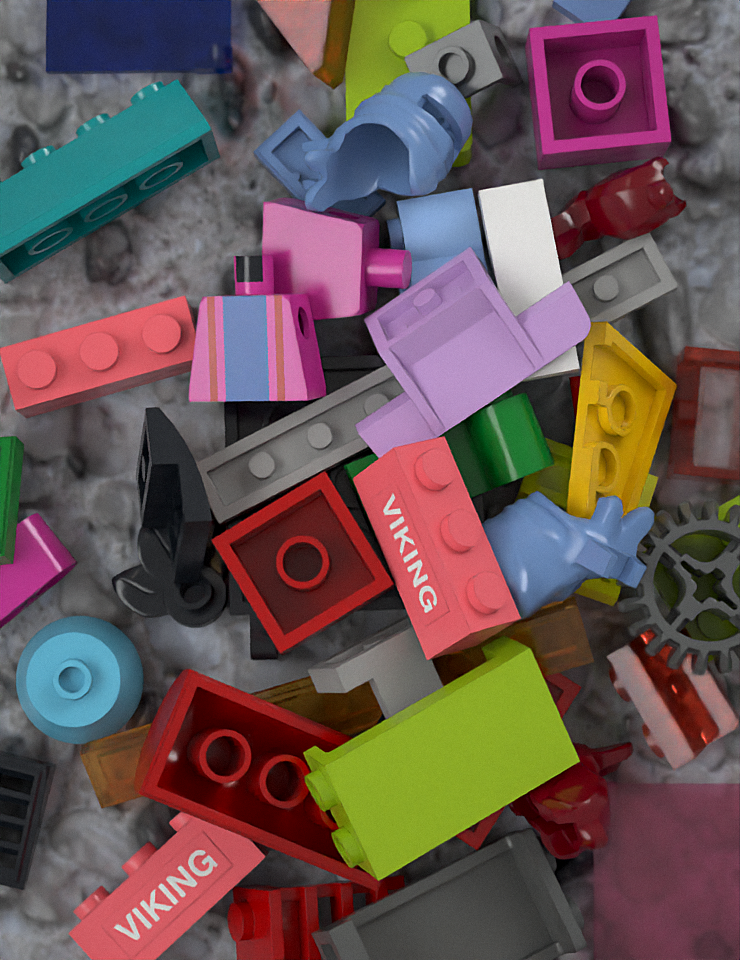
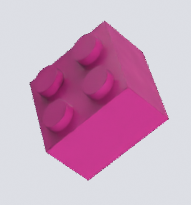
(597, 92)

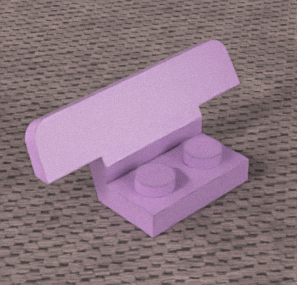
(460, 349)

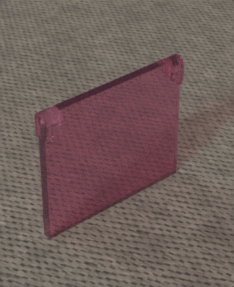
(669, 873)

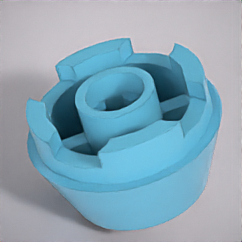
(79, 679)

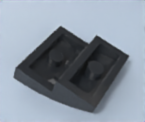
(173, 494)

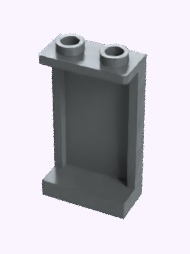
(475, 908)

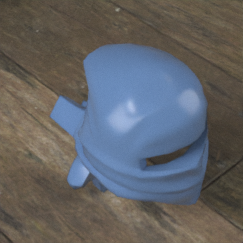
(393, 143)
(552, 552)

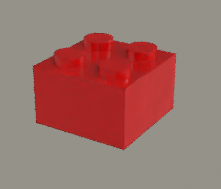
(303, 563)

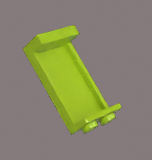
(442, 762)

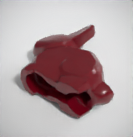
(617, 207)
(574, 805)

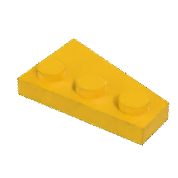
(617, 421)

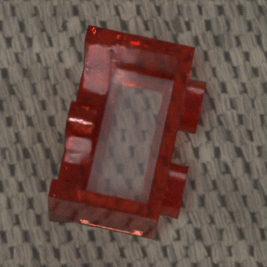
(706, 417)

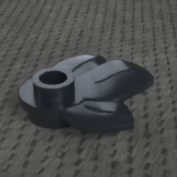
(150, 586)

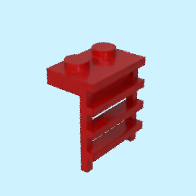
(280, 920)

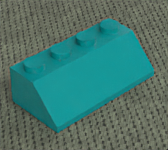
(100, 175)

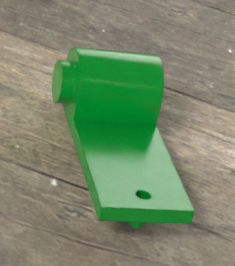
(488, 447)

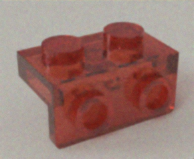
(678, 708)

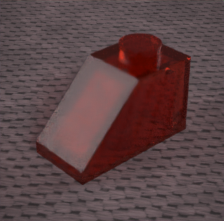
(316, 32)

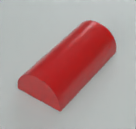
(242, 769)

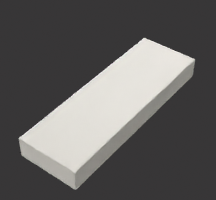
(524, 254)

